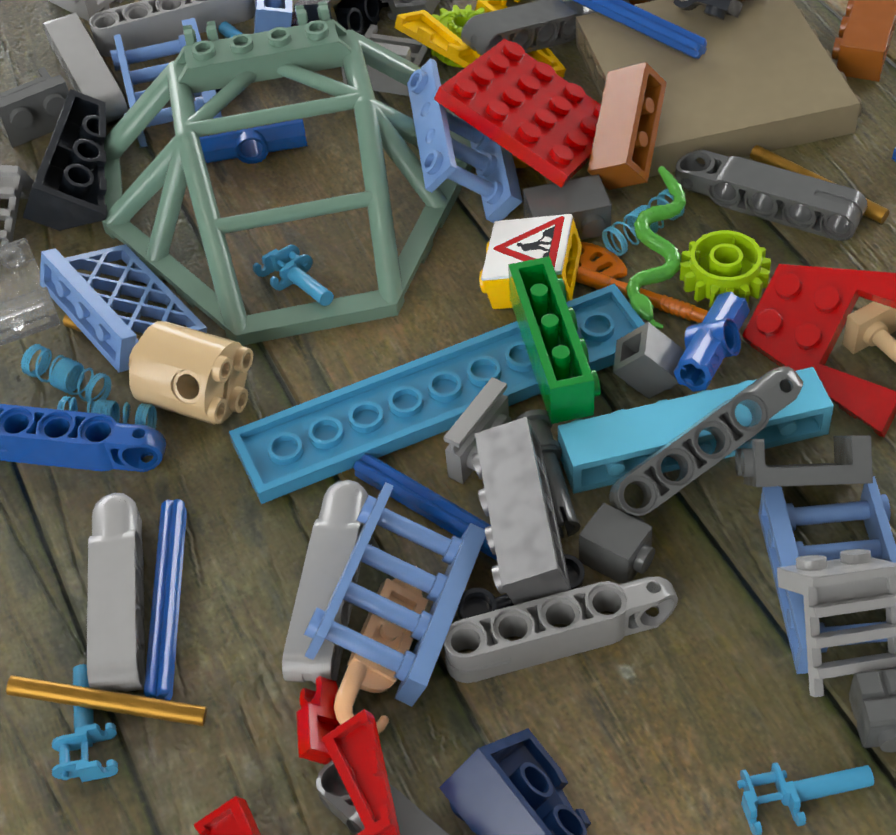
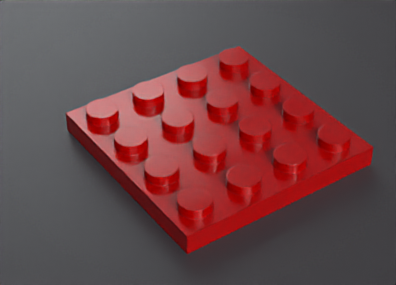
(525, 110)

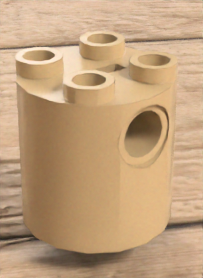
(189, 372)

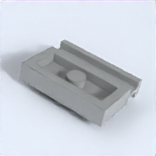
(484, 412)

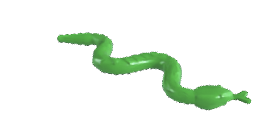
(672, 257)

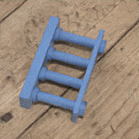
(122, 60)
(494, 165)
(778, 523)
(428, 628)

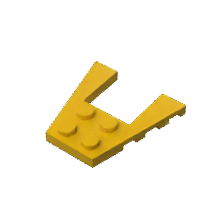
(434, 35)

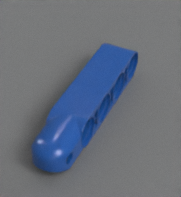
(76, 440)

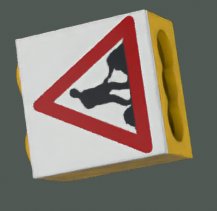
(528, 240)

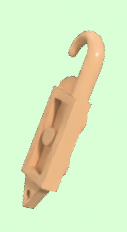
(367, 674)

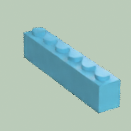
(611, 445)

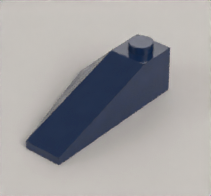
(513, 791)

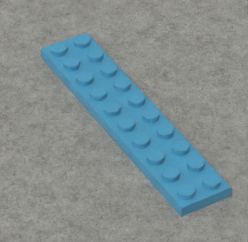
(411, 400)

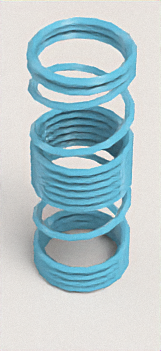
(631, 218)
(60, 371)
(112, 409)

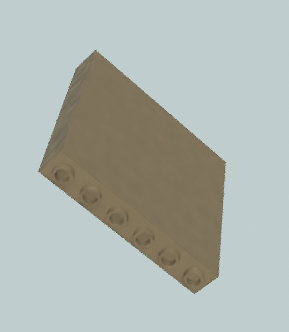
(754, 85)

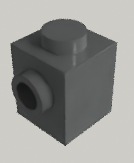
(647, 360)
(616, 544)

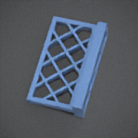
(94, 311)

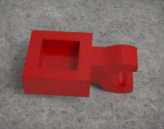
(316, 720)

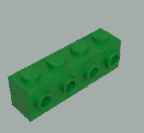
(552, 340)

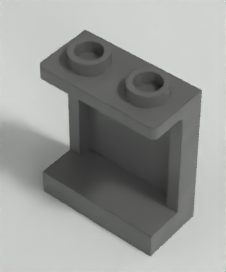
(850, 465)

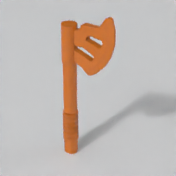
(589, 276)

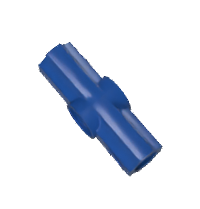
(254, 143)
(712, 341)

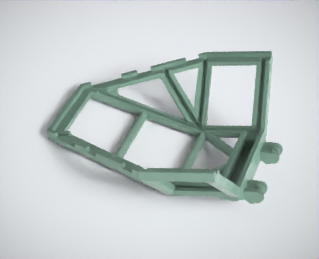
(233, 66)

